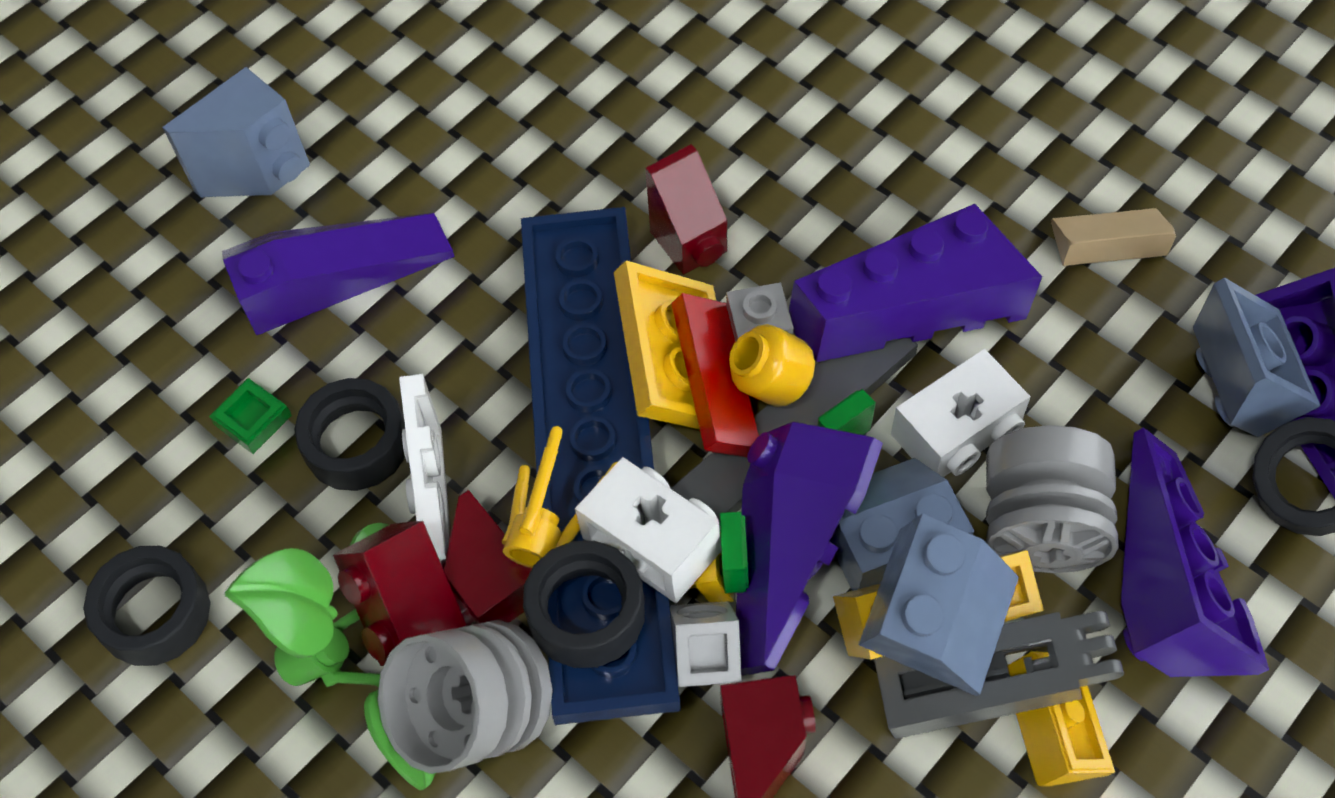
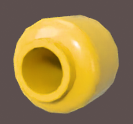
(772, 365)

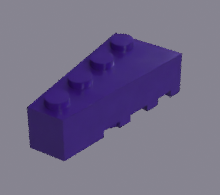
(914, 285)

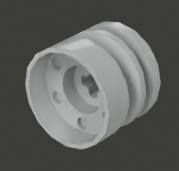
(1052, 497)
(464, 695)

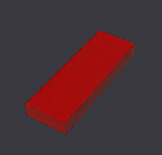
(706, 344)

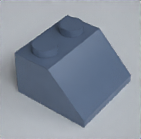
(238, 140)
(1251, 361)
(890, 503)
(941, 604)

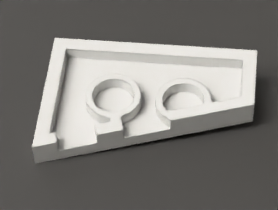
(424, 451)

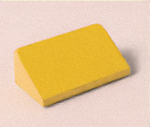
(1063, 738)

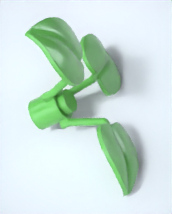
(290, 603)

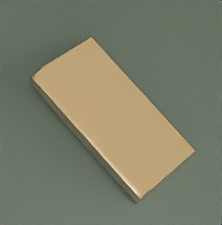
(1113, 236)

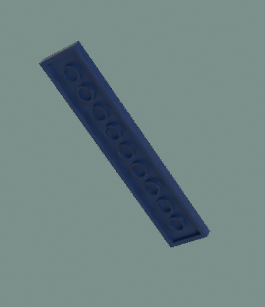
(587, 390)

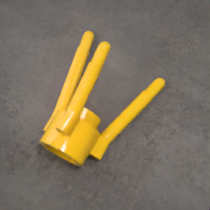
(534, 529)

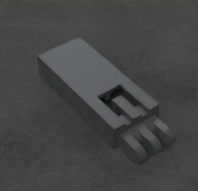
(924, 704)

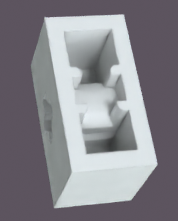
(960, 415)
(652, 526)

